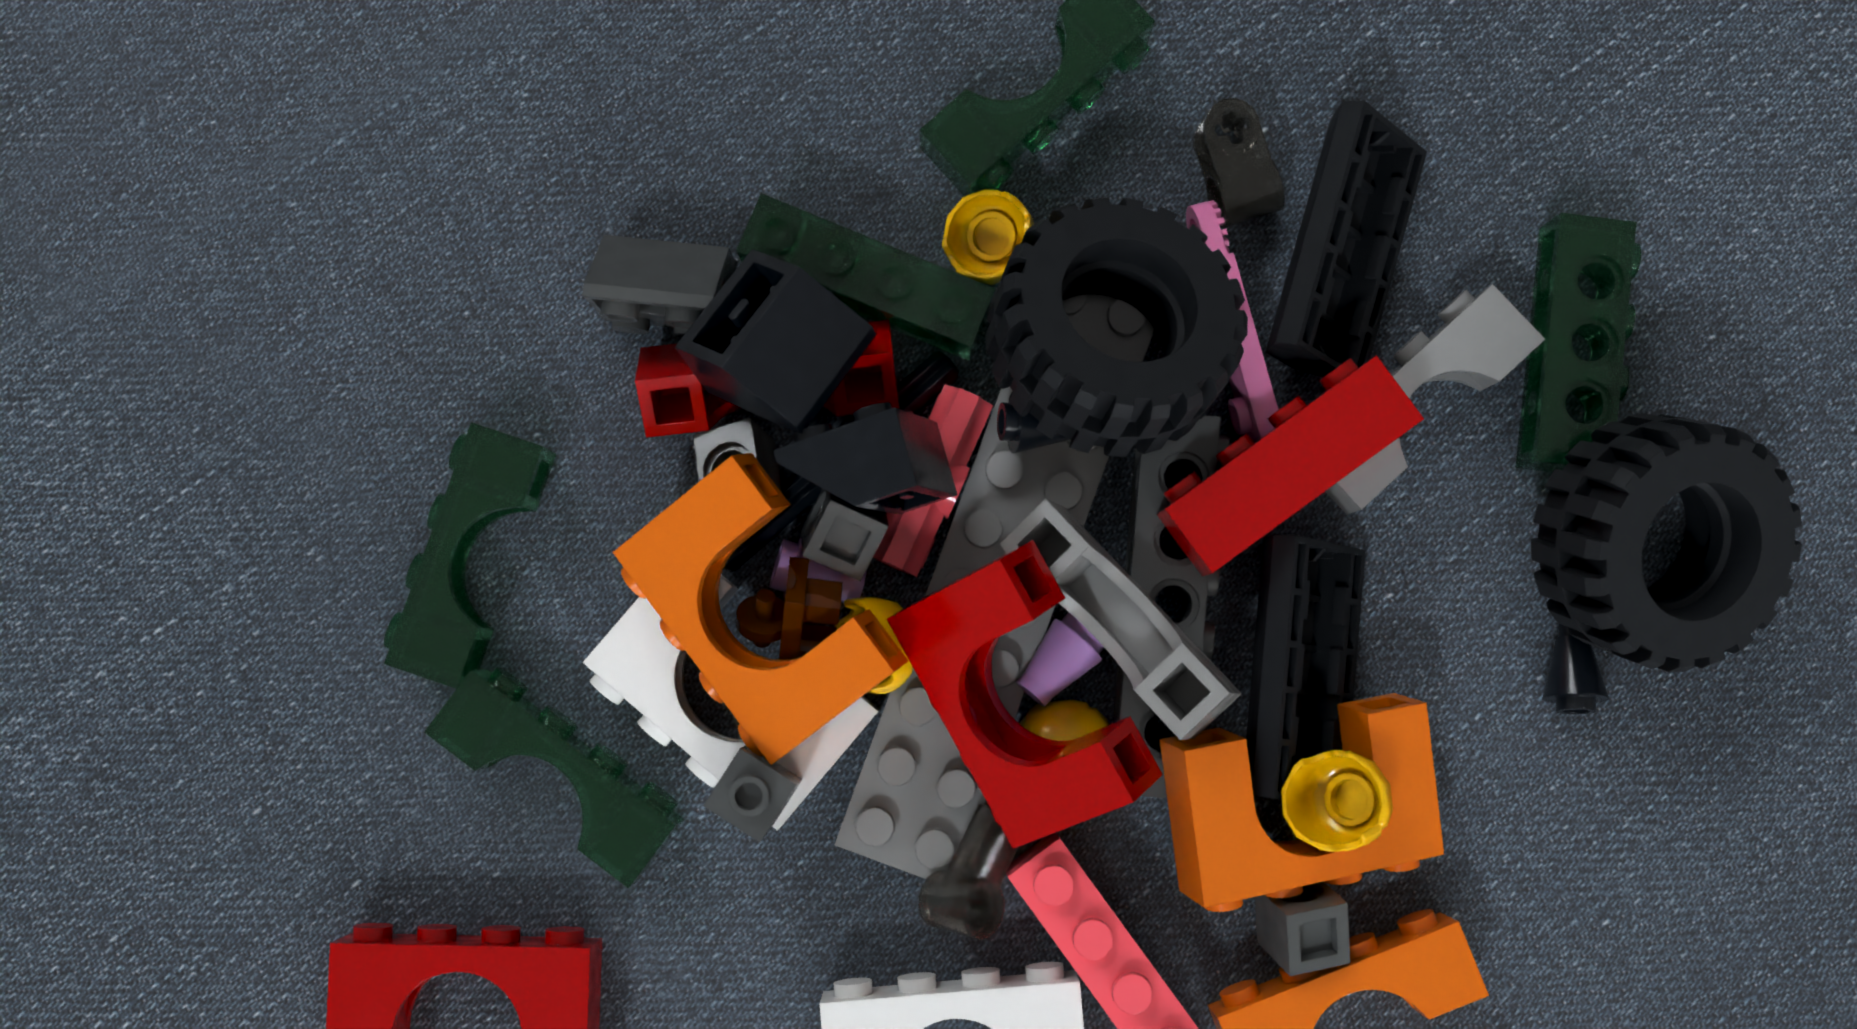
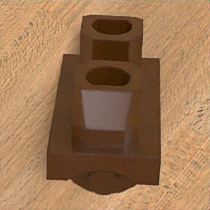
(770, 619)

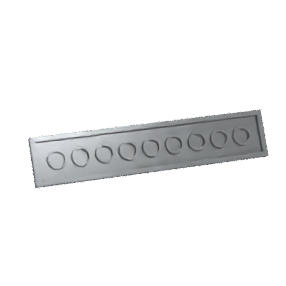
(913, 783)

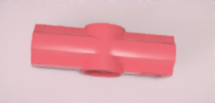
(913, 533)

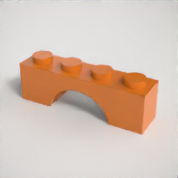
(1420, 961)

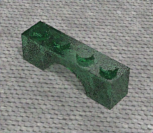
(982, 136)
(439, 628)
(621, 820)

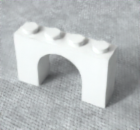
(648, 671)
(1034, 1000)

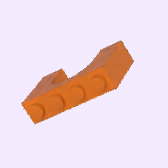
(679, 569)
(1229, 856)

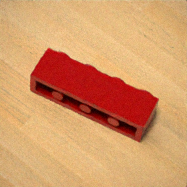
(1288, 466)

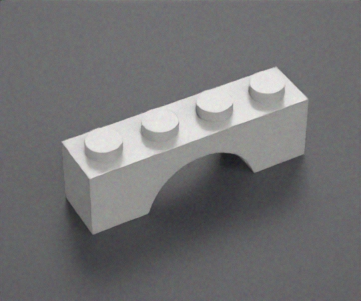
(1474, 346)
(1137, 633)

